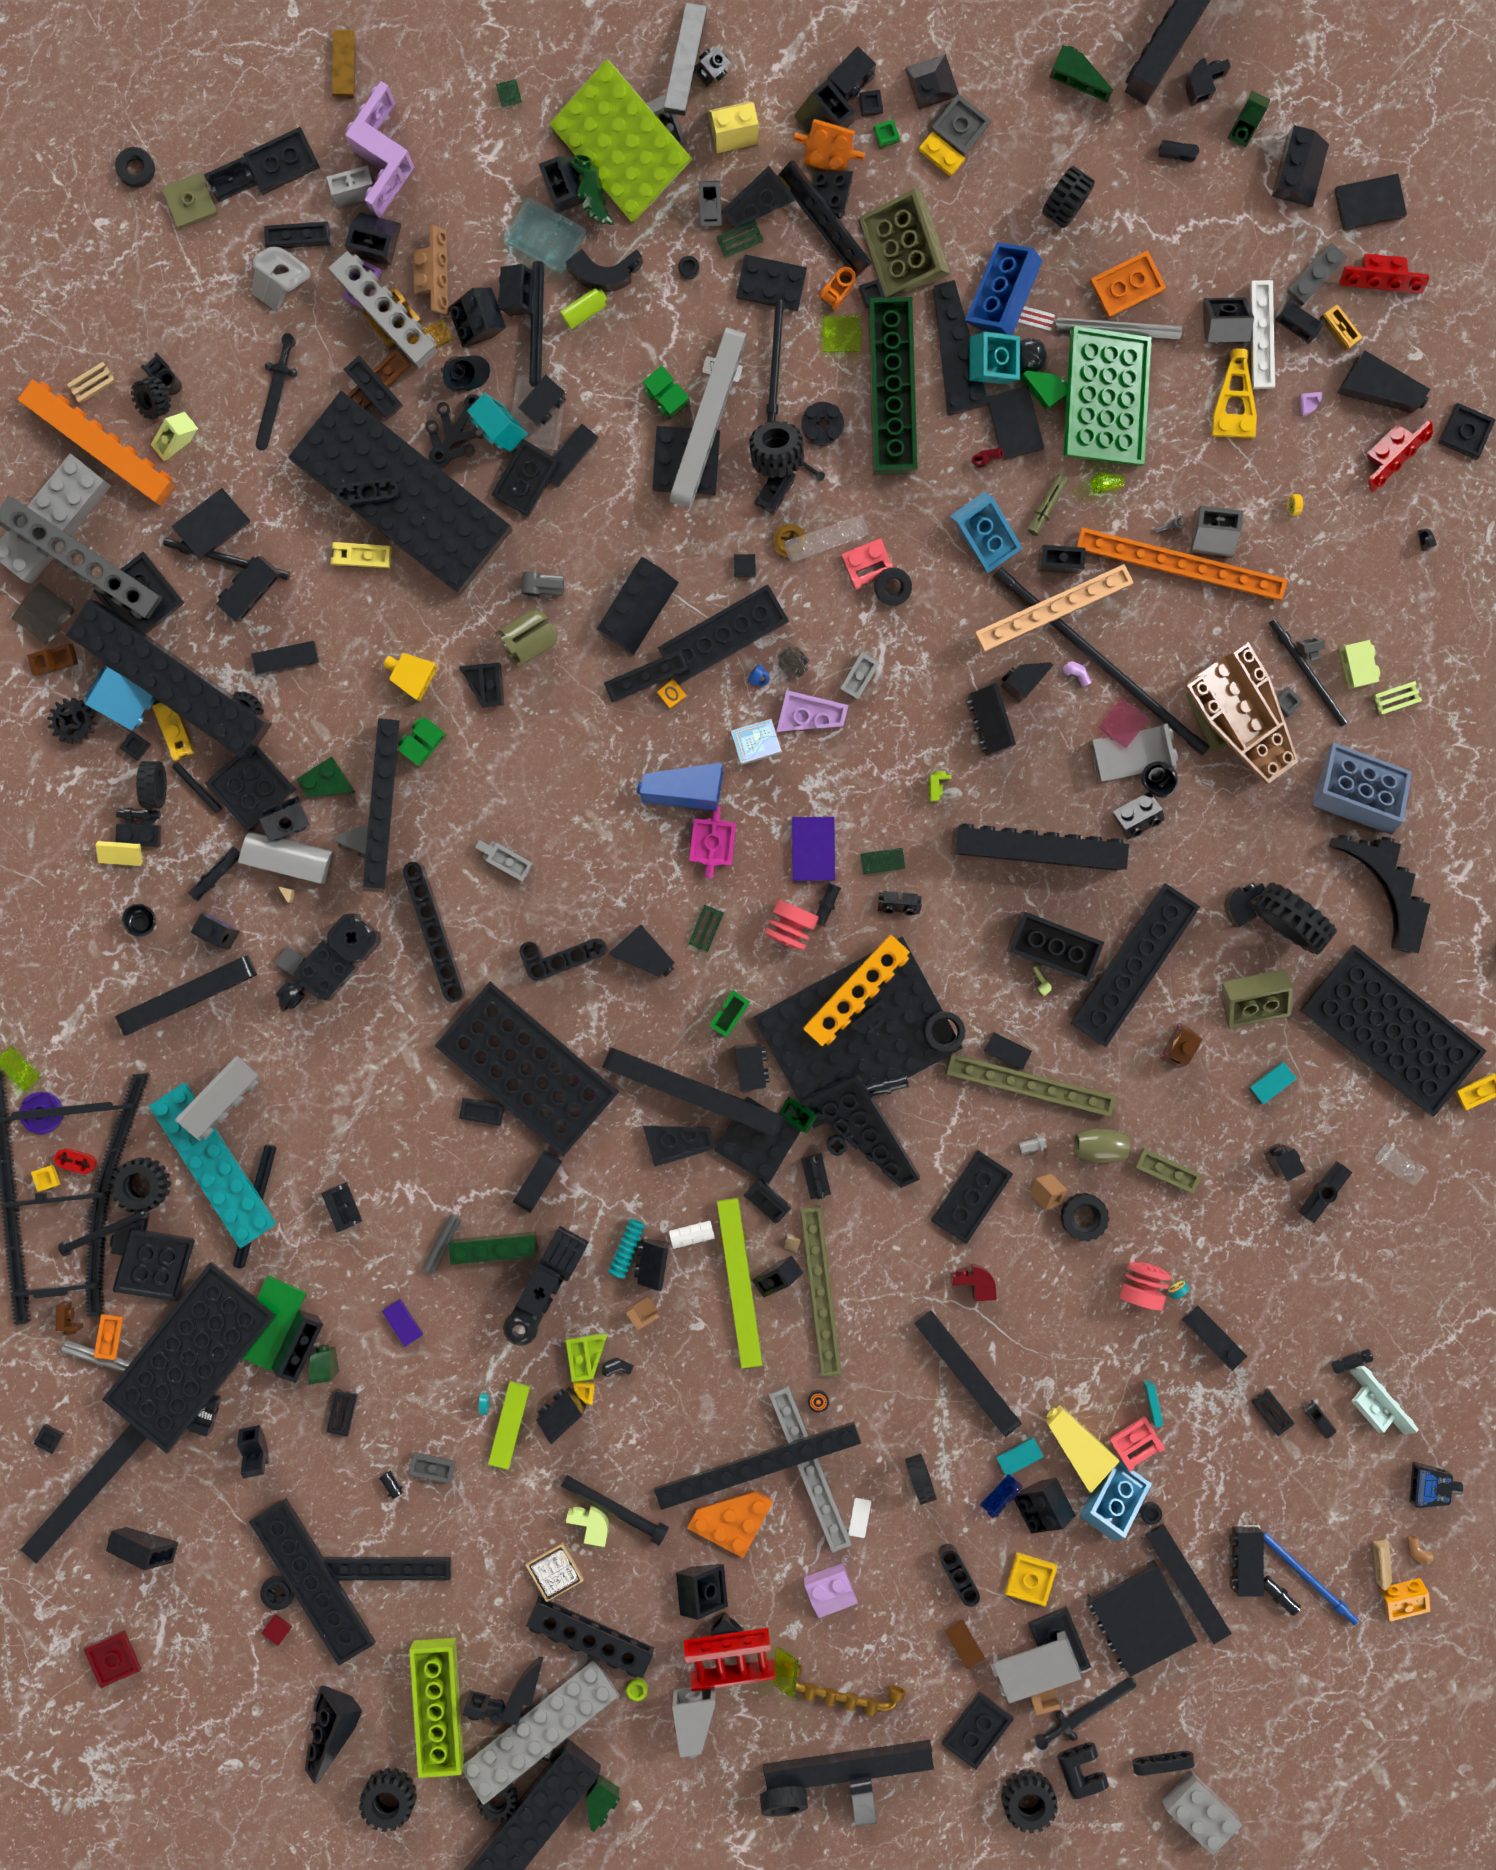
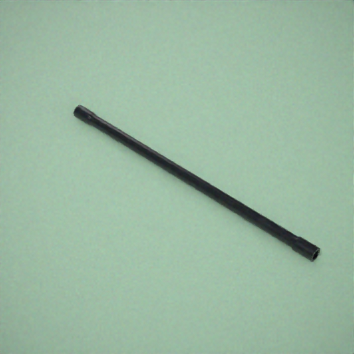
(1192, 739)

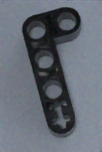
(565, 955)

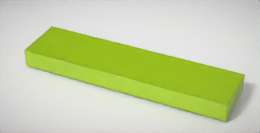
(509, 1425)

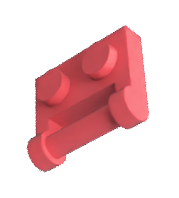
(865, 557)
(1133, 1438)

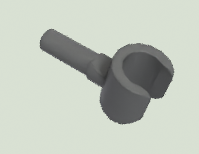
(1173, 525)

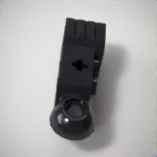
(331, 962)
(554, 1267)

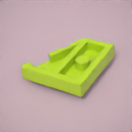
(584, 1355)

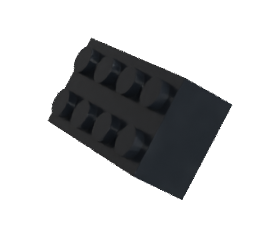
(1055, 946)

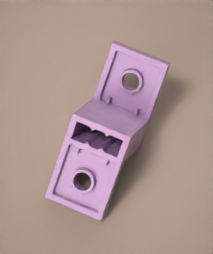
(379, 149)

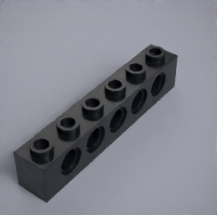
(583, 1627)

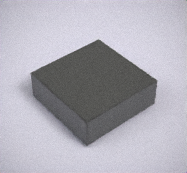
(1289, 701)
(290, 960)

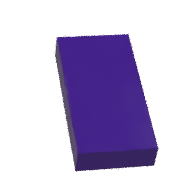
(402, 1322)

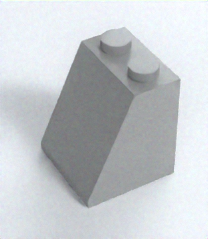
(692, 1719)

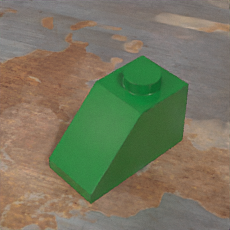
(1046, 388)

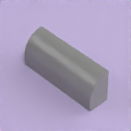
(286, 857)

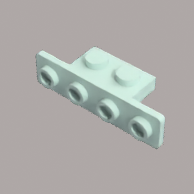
(1378, 1405)

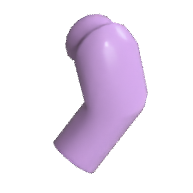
(1079, 671)

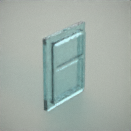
(544, 235)

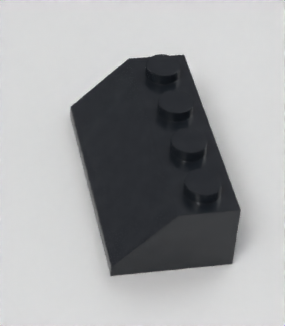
(637, 605)

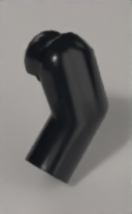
(615, 1365)

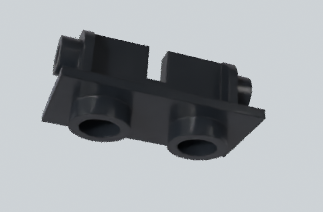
(908, 905)
(816, 1176)

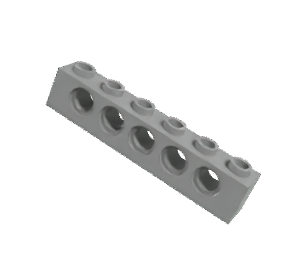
(349, 265)

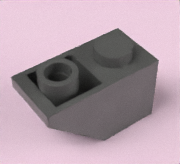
(354, 839)

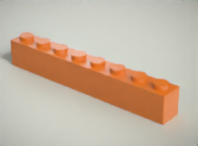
(96, 442)

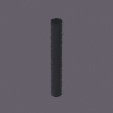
(200, 791)

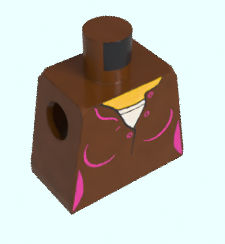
(1181, 1046)

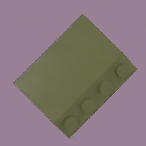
(904, 244)

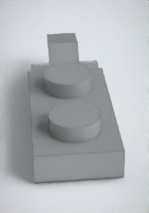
(505, 859)

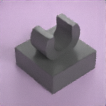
(1310, 647)

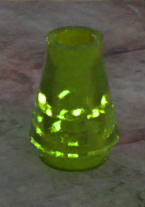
(1106, 482)

